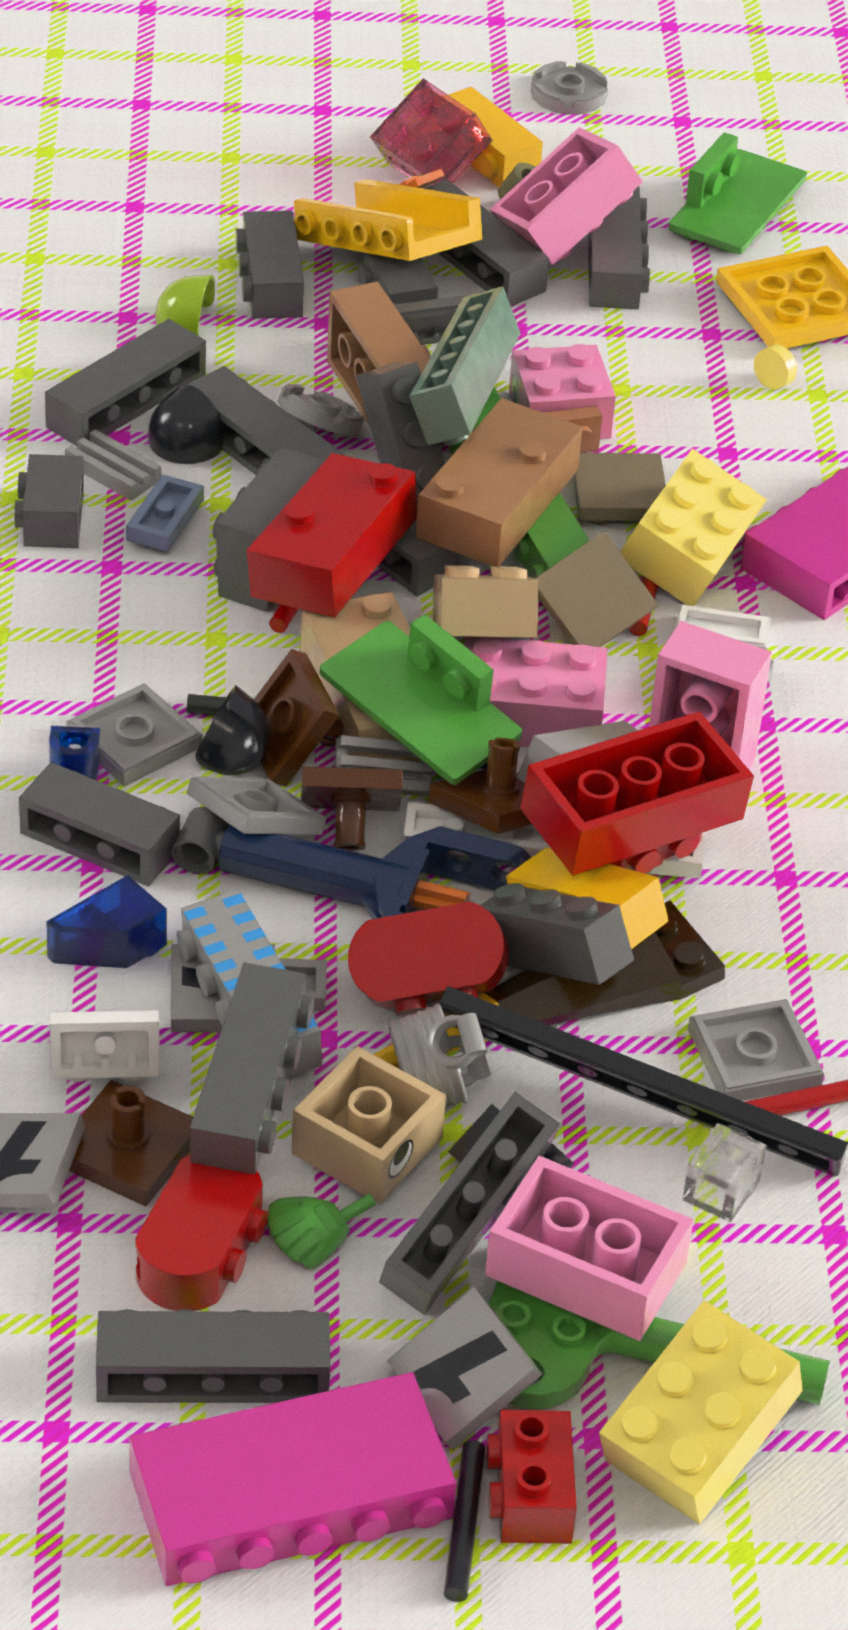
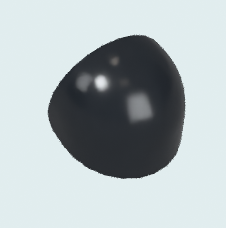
(186, 427)
(236, 736)

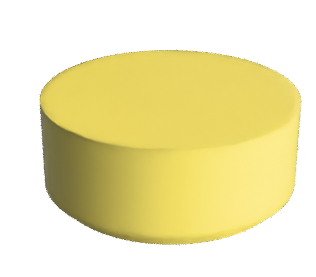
(775, 367)

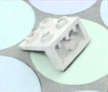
(104, 1045)

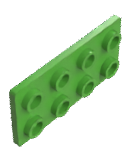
(733, 195)
(424, 694)

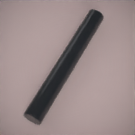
(464, 1521)

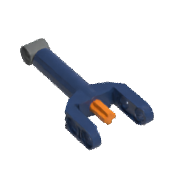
(382, 885)

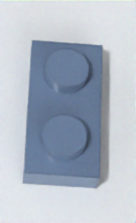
(165, 513)

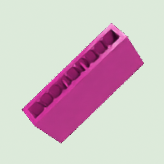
(805, 548)
(291, 1478)

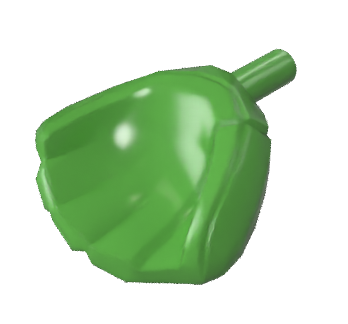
(312, 1227)

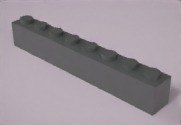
(258, 427)

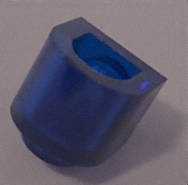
(82, 760)

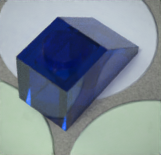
(109, 928)

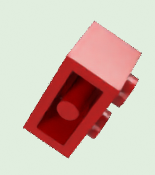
(534, 1476)

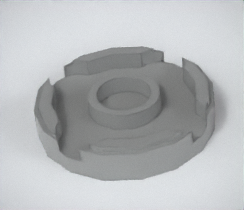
(569, 88)
(321, 410)

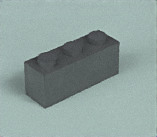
(270, 264)
(395, 423)
(99, 823)
(561, 933)

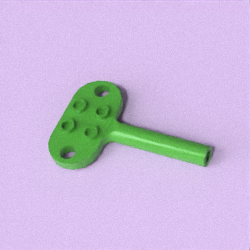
(567, 1344)

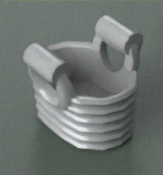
(421, 1047)

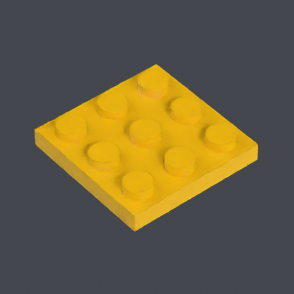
(791, 296)

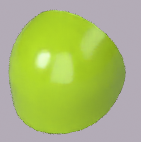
(184, 299)

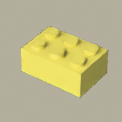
(692, 528)
(701, 1411)

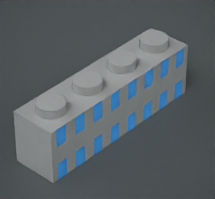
(223, 936)

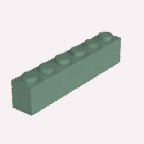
(465, 367)

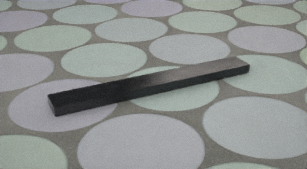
(648, 1083)

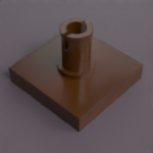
(297, 715)
(351, 794)
(488, 795)
(131, 1142)

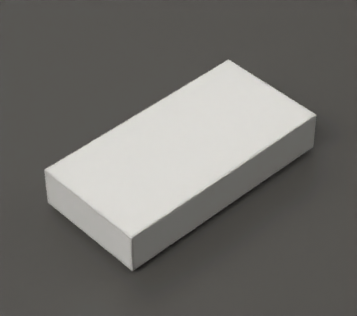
(739, 626)

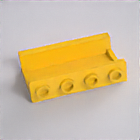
(391, 221)

